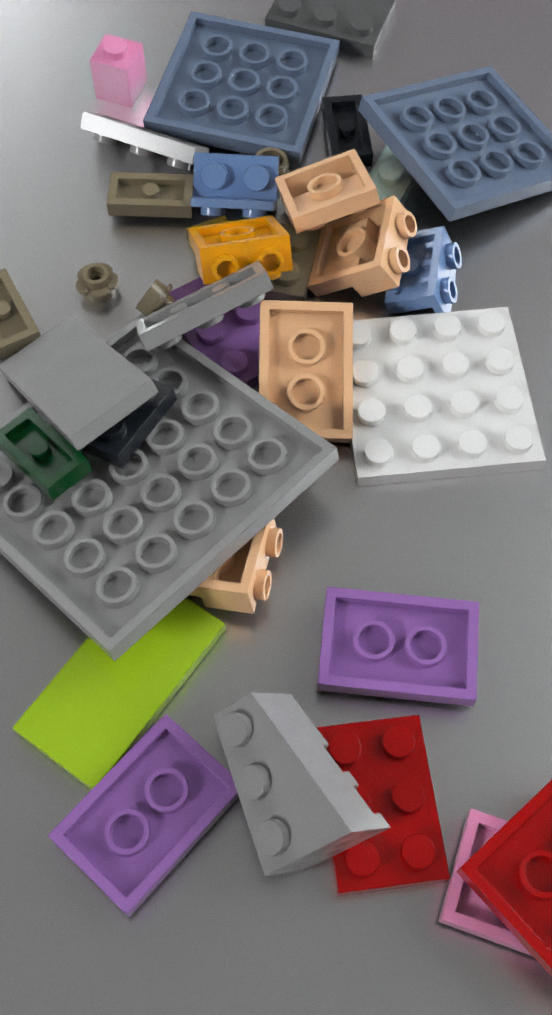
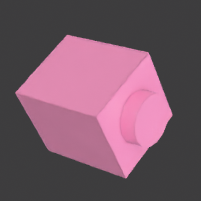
(118, 70)

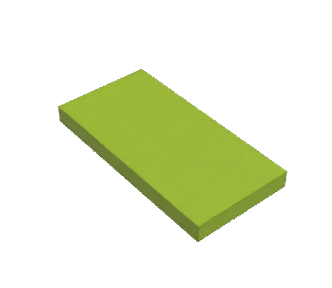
(105, 706)

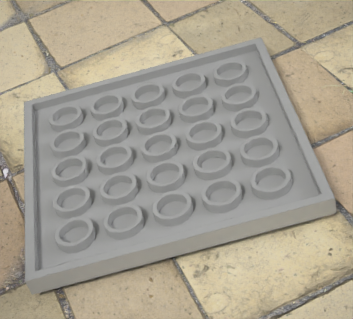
(147, 534)

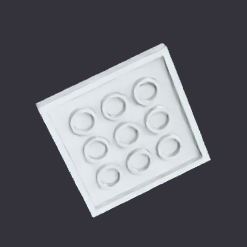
(440, 398)

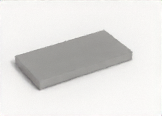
(77, 381)

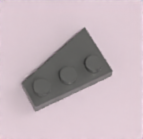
(353, 22)

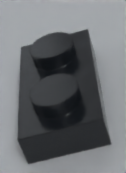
(346, 127)
(126, 436)

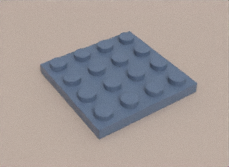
(243, 86)
(465, 140)

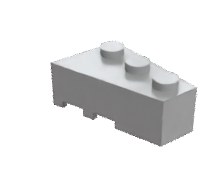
(290, 785)

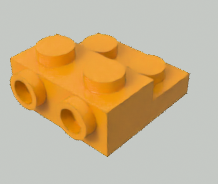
(236, 244)

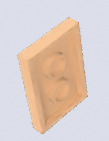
(309, 363)

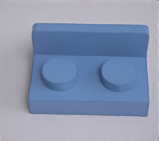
(235, 183)
(430, 276)

